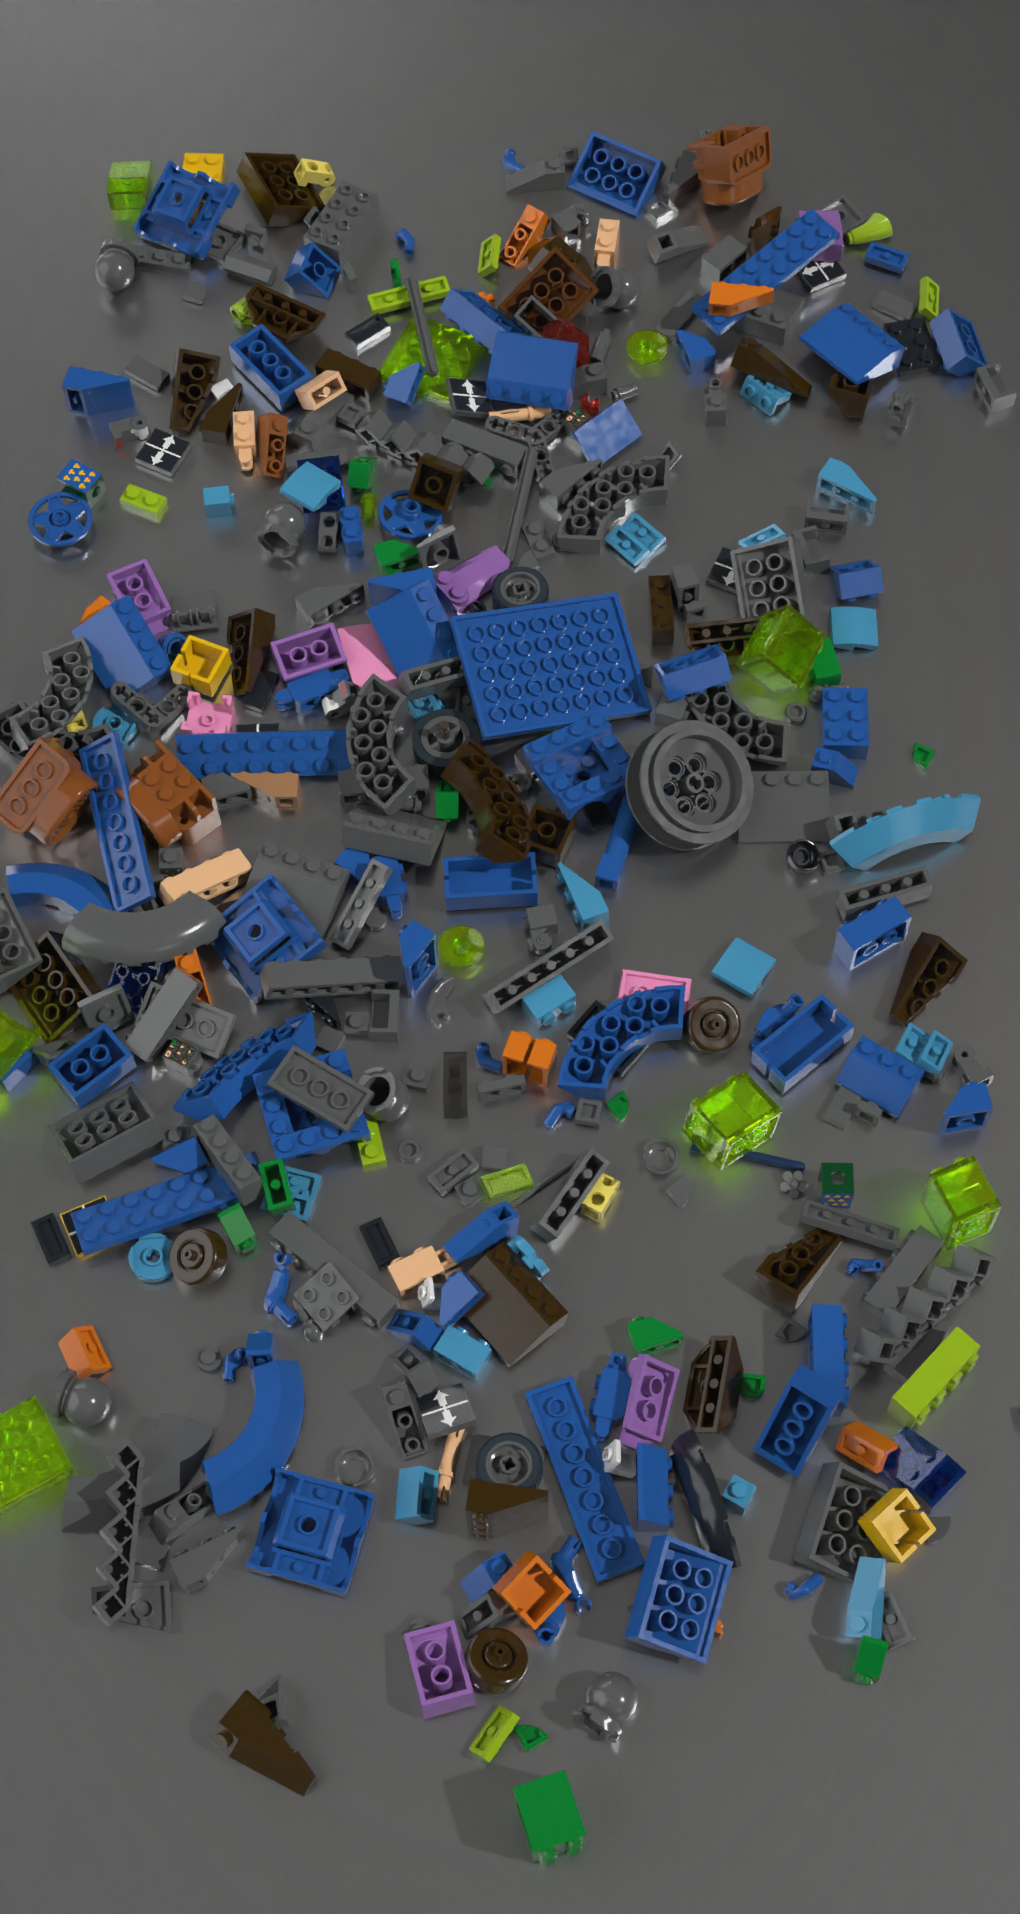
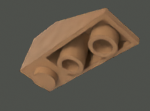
(276, 789)

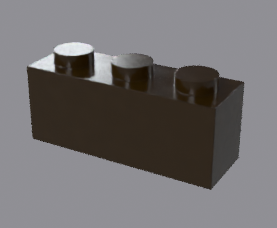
(357, 377)
(660, 610)

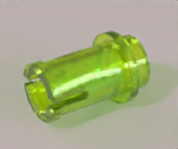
(368, 503)

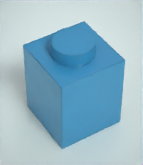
(218, 501)
(738, 1494)

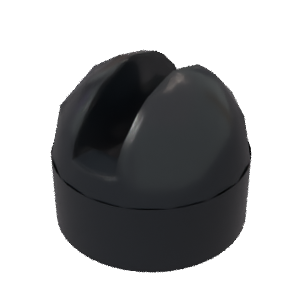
(473, 607)

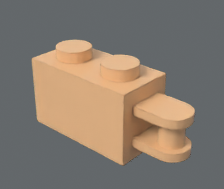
(606, 242)
(245, 438)
(411, 1271)

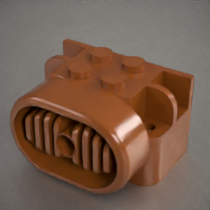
(732, 164)
(46, 792)
(170, 801)

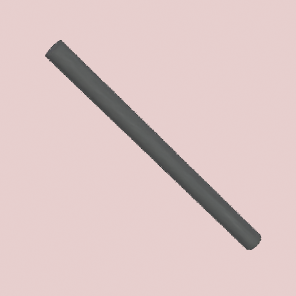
(544, 1183)

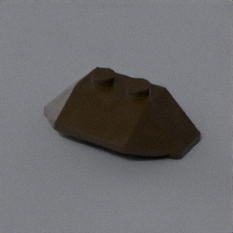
(544, 246)
(281, 314)
(728, 634)
(714, 1386)

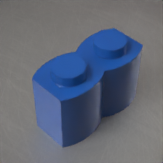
(351, 531)

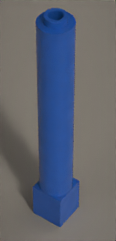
(613, 859)

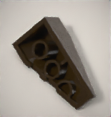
(764, 229)
(762, 363)
(249, 639)
(255, 1741)

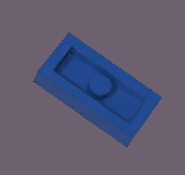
(886, 257)

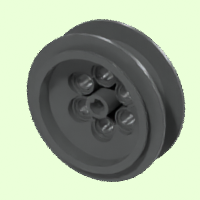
(713, 760)

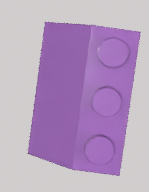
(308, 652)

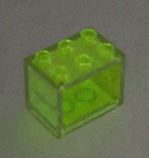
(781, 650)
(731, 1120)
(960, 1202)

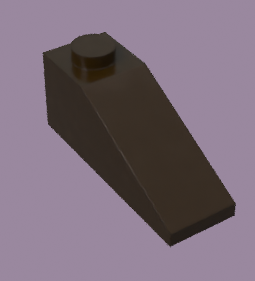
(218, 420)

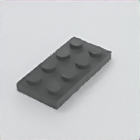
(201, 1026)
(320, 1089)

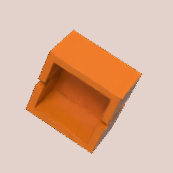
(524, 1052)
(530, 1591)

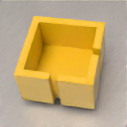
(204, 663)
(890, 1525)

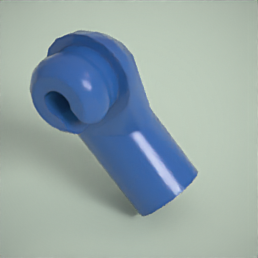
(510, 161)
(408, 239)
(485, 1059)
(558, 1110)
(863, 1265)
(231, 1362)
(805, 1588)

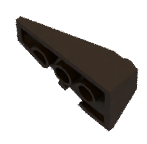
(191, 385)
(849, 397)
(927, 972)
(796, 1268)

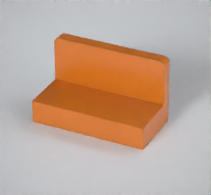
(84, 1351)
(865, 1445)

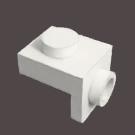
(430, 1294)
(619, 1460)

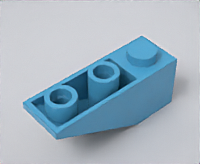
(583, 897)

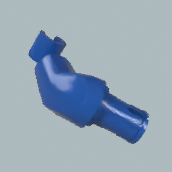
(775, 1017)
(277, 1291)
(563, 1568)
(550, 1627)

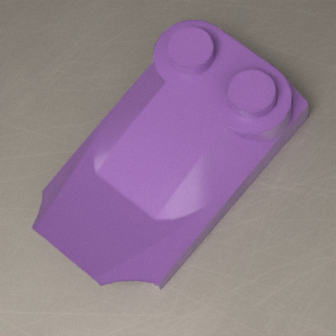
(471, 579)
(145, 592)
(648, 1400)

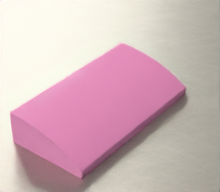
(366, 655)

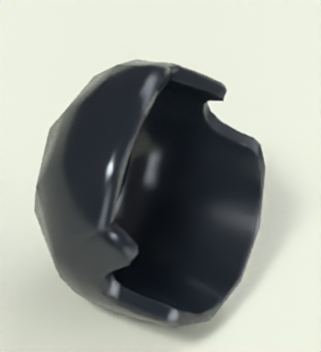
(803, 856)

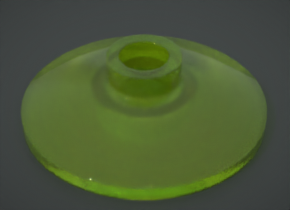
(646, 346)
(461, 937)

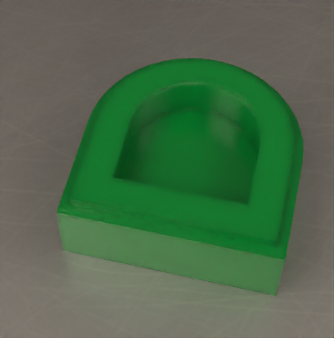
(753, 1386)

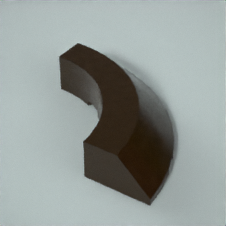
(494, 802)

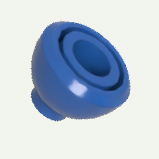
(171, 644)

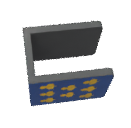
(540, 308)

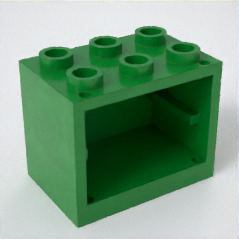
(550, 1817)

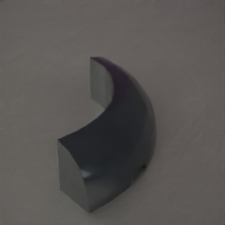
(703, 1497)

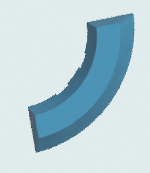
(908, 827)

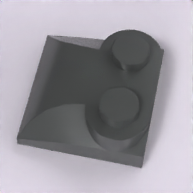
(441, 549)

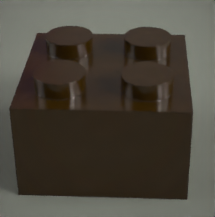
(436, 482)
(550, 834)

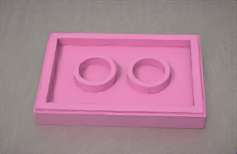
(636, 980)

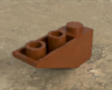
(271, 443)

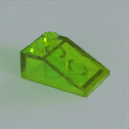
(129, 184)

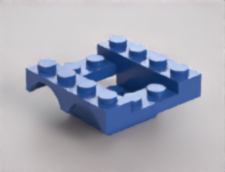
(167, 221)
(568, 754)
(278, 916)
(288, 1122)
(340, 1528)

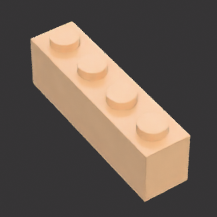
(209, 878)

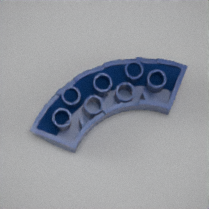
(57, 886)
(616, 1034)
(232, 1076)
(264, 1443)

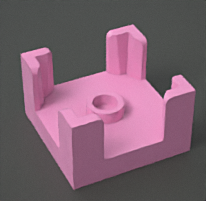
(207, 716)

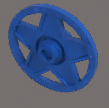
(407, 515)
(60, 519)

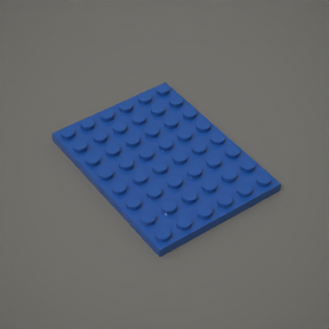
(549, 665)

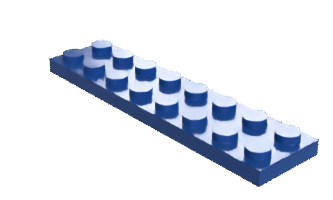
(774, 263)
(265, 751)
(117, 824)
(154, 1208)
(582, 1479)

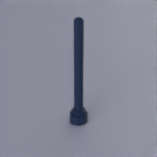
(766, 1158)

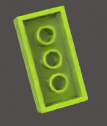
(933, 1379)

